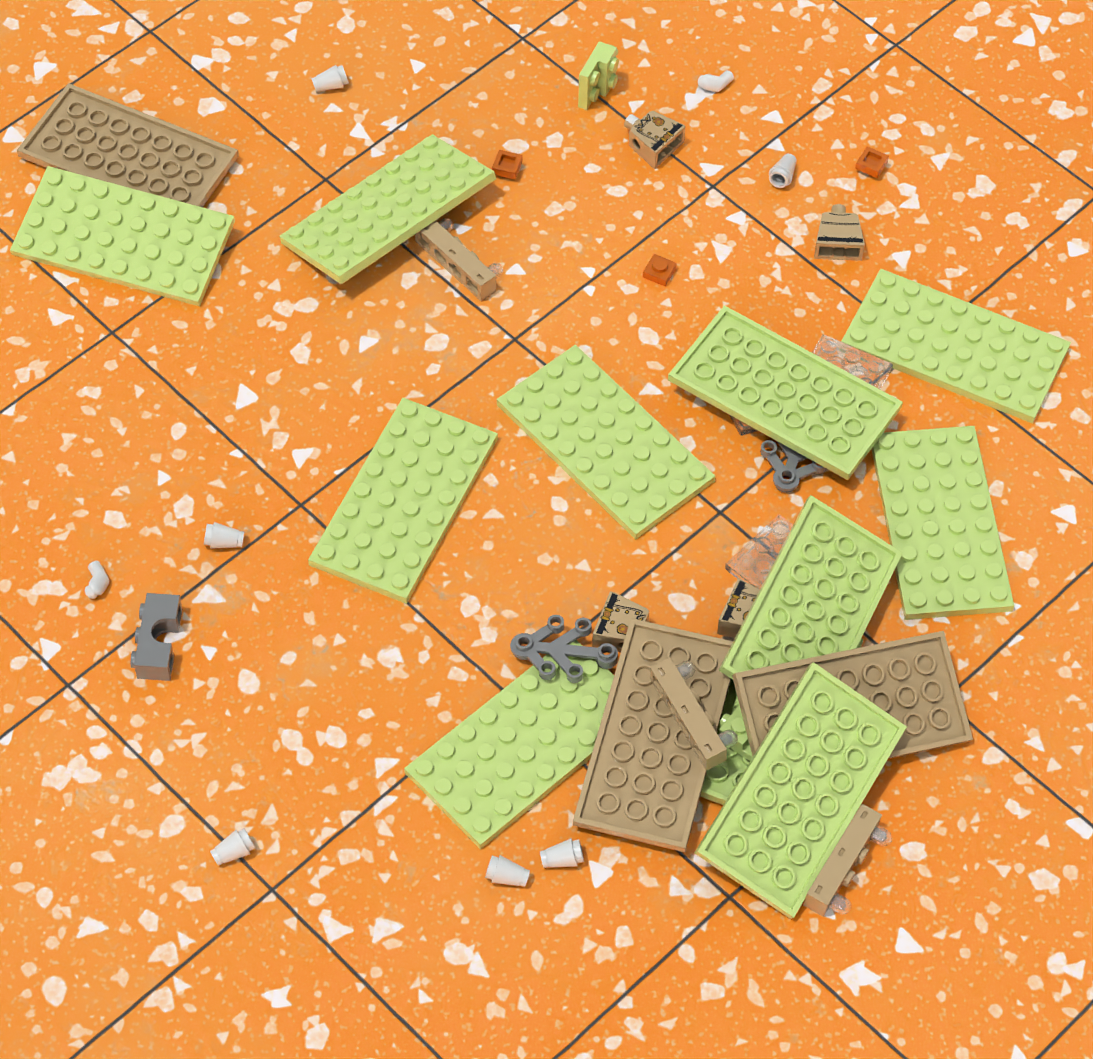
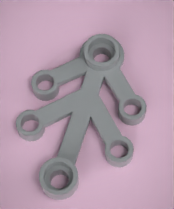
(789, 469)
(560, 649)

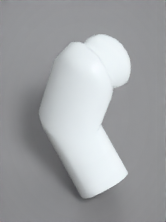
(715, 83)
(99, 580)

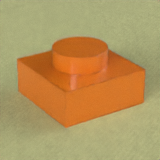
(872, 162)
(507, 164)
(659, 270)

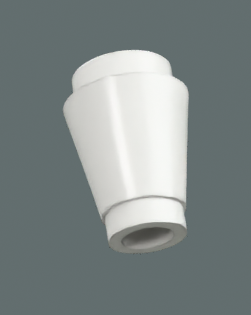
(330, 79)
(782, 172)
(222, 536)
(233, 847)
(564, 854)
(506, 872)

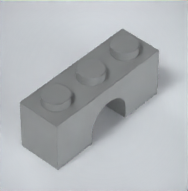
(159, 615)

